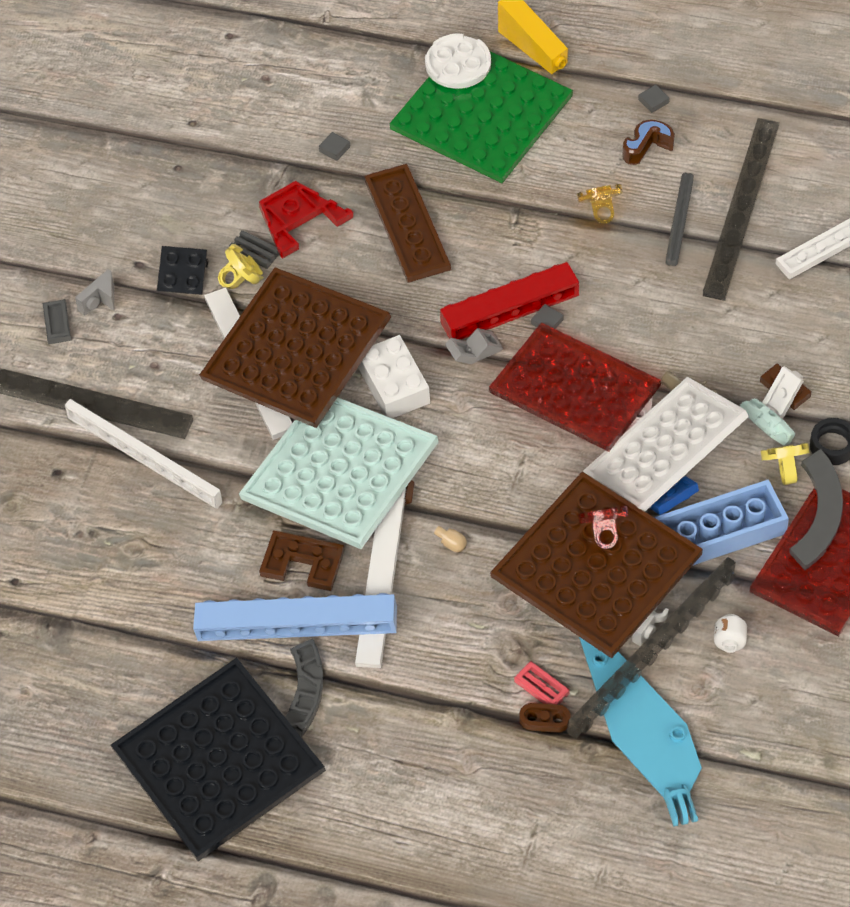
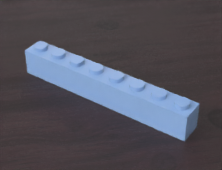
(295, 617)

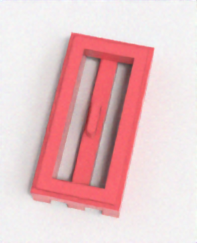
(557, 698)

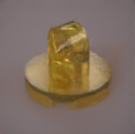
(600, 198)

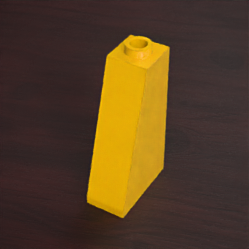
(531, 35)

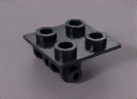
(182, 270)

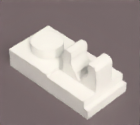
(783, 391)

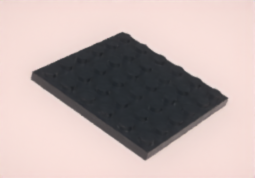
(217, 758)

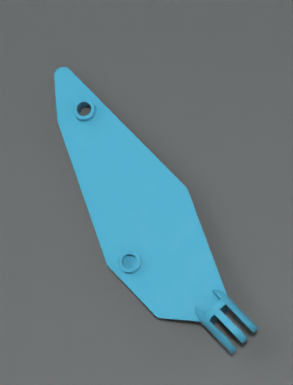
(650, 736)

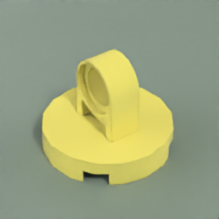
(241, 266)
(786, 460)

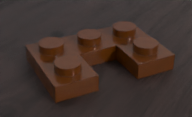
(287, 547)

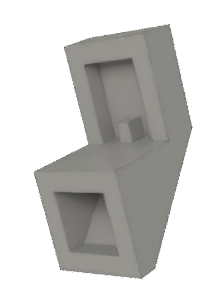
(475, 348)

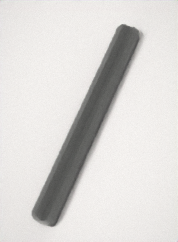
(679, 219)

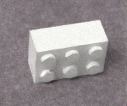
(394, 378)

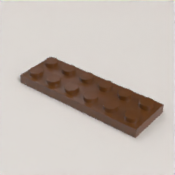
(407, 223)

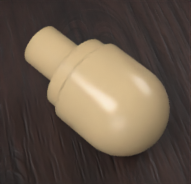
(451, 539)

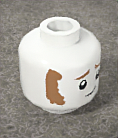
(730, 633)

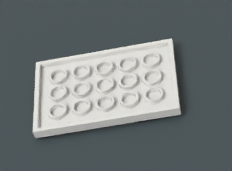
(666, 443)

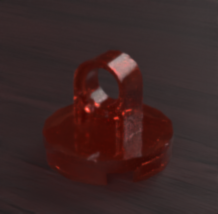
(604, 520)

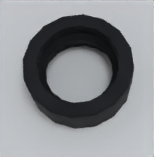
(831, 425)

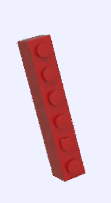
(509, 301)

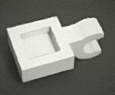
(647, 627)

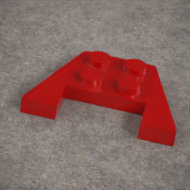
(293, 207)

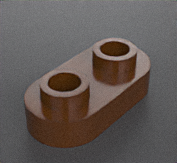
(545, 716)

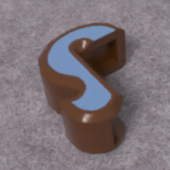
(644, 135)

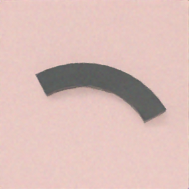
(828, 513)
(309, 687)

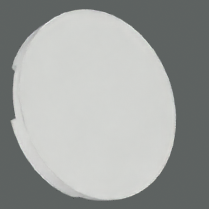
(457, 61)

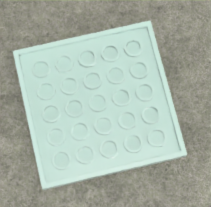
(341, 472)

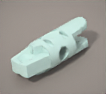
(768, 421)

